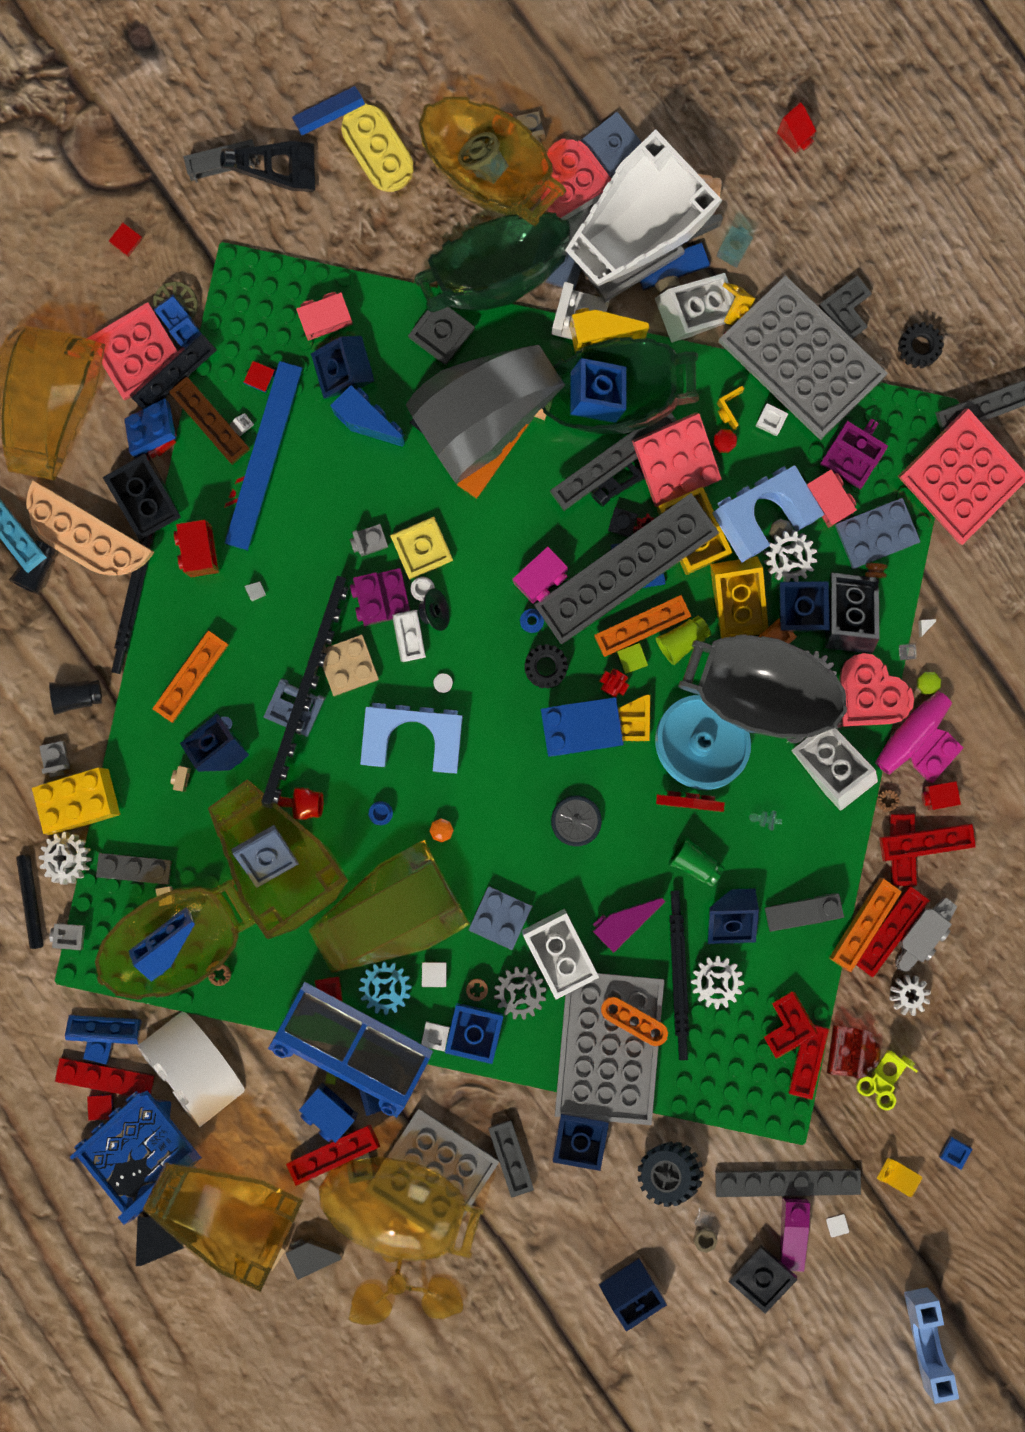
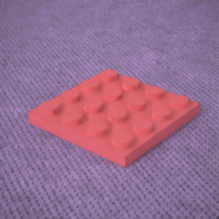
(963, 476)

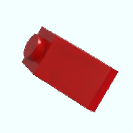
(797, 129)

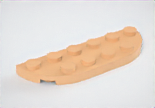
(82, 534)

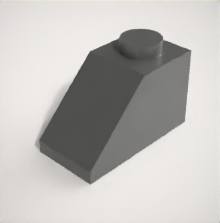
(311, 1256)

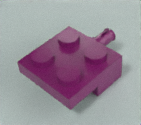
(854, 453)

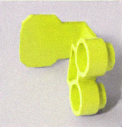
(883, 1084)

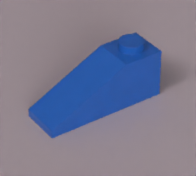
(160, 948)

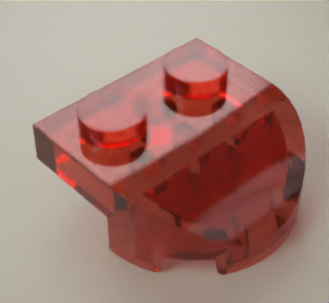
(852, 1052)

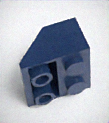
(632, 1294)

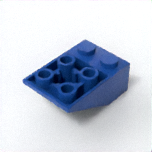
(361, 417)

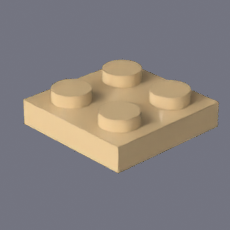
(349, 666)

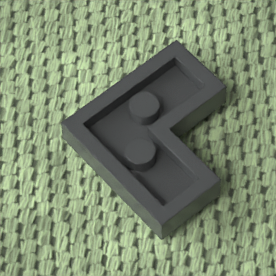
(841, 306)

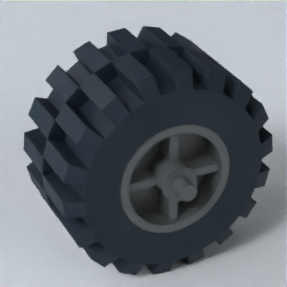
(670, 1174)

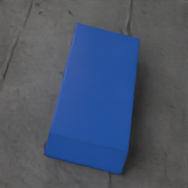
(328, 110)
(692, 261)
(103, 1029)

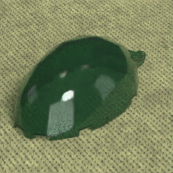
(495, 263)
(652, 384)

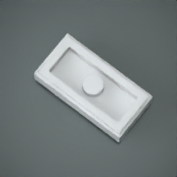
(408, 635)

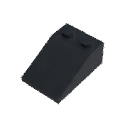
(142, 496)
(853, 613)

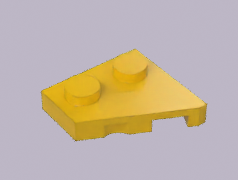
(636, 719)

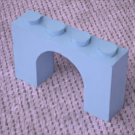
(786, 490)
(381, 722)
(924, 1318)

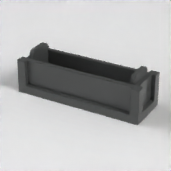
(208, 162)

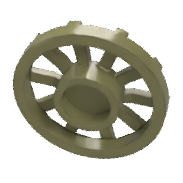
(478, 150)
(179, 297)

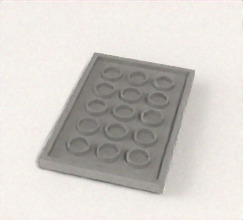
(803, 357)
(601, 1066)

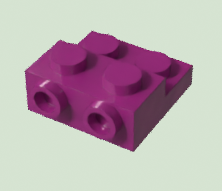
(379, 596)

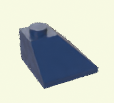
(214, 747)
(734, 918)

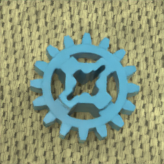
(377, 979)

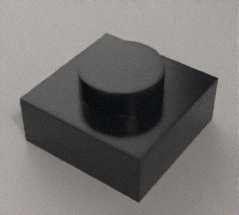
(622, 522)

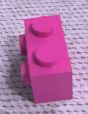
(541, 575)

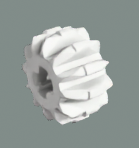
(902, 1000)

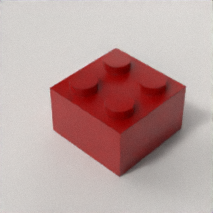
(196, 548)

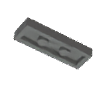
(134, 868)
(511, 1158)

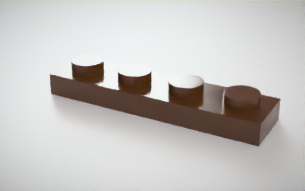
(209, 420)

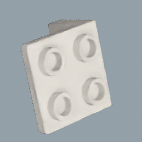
(569, 303)

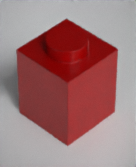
(941, 795)

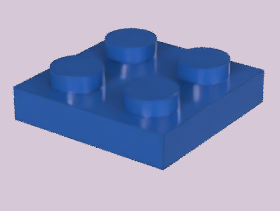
(149, 428)

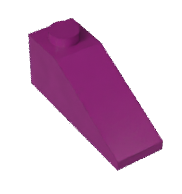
(623, 923)
(794, 1232)

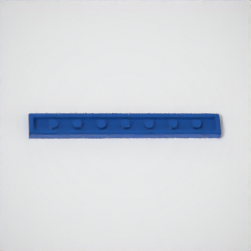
(263, 456)

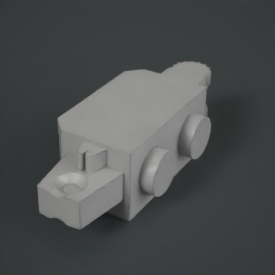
(924, 934)

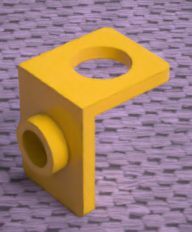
(740, 305)
(725, 412)
(899, 1177)

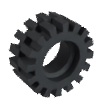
(926, 332)
(531, 666)

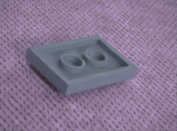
(877, 533)

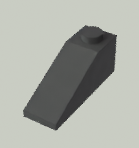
(804, 912)

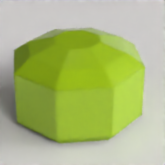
(928, 683)

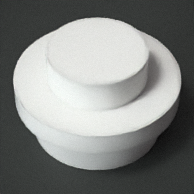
(420, 587)

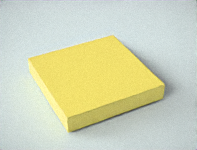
(421, 548)

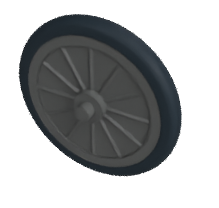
(576, 820)

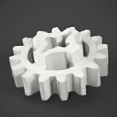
(795, 549)
(75, 862)
(708, 990)

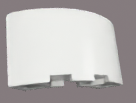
(192, 1068)

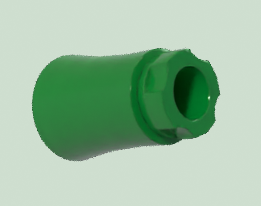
(696, 862)

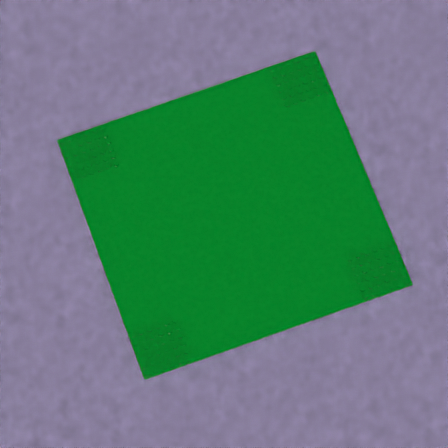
(505, 782)

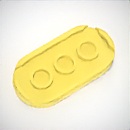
(377, 148)

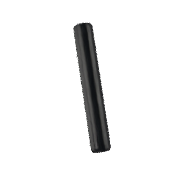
(29, 901)

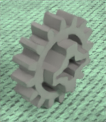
(511, 986)

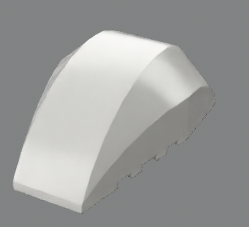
(643, 212)

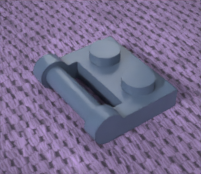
(280, 710)

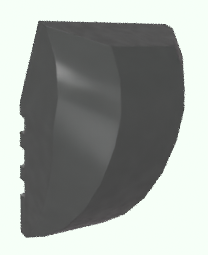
(482, 406)

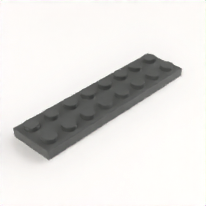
(627, 568)

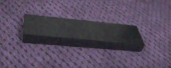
(173, 371)

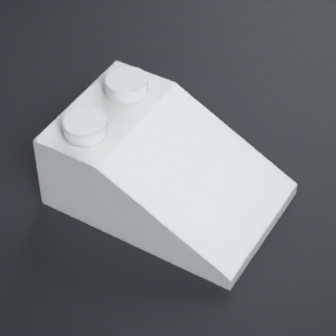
(695, 307)
(836, 767)
(560, 954)

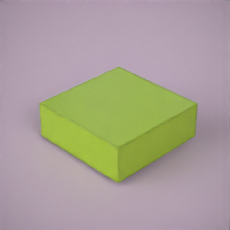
(632, 658)

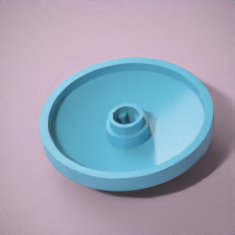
(700, 746)

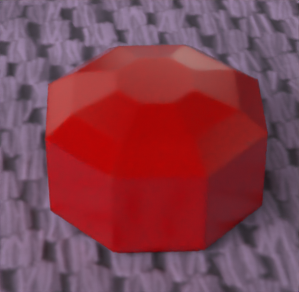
(725, 441)

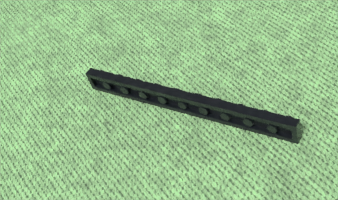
(303, 702)

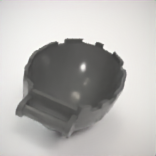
(767, 687)

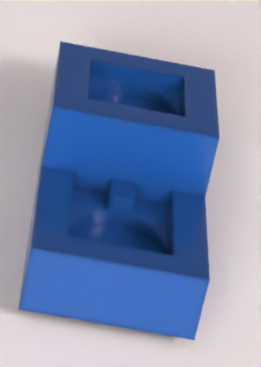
(177, 320)

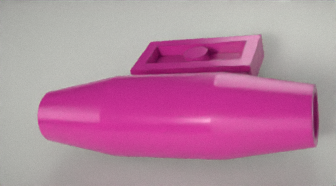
(922, 741)

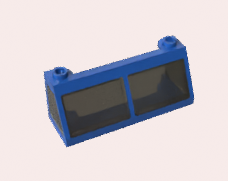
(351, 1047)

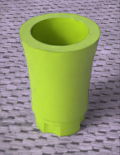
(679, 641)

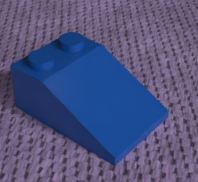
(582, 727)

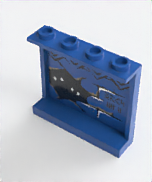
(131, 1152)

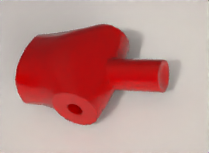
(304, 803)

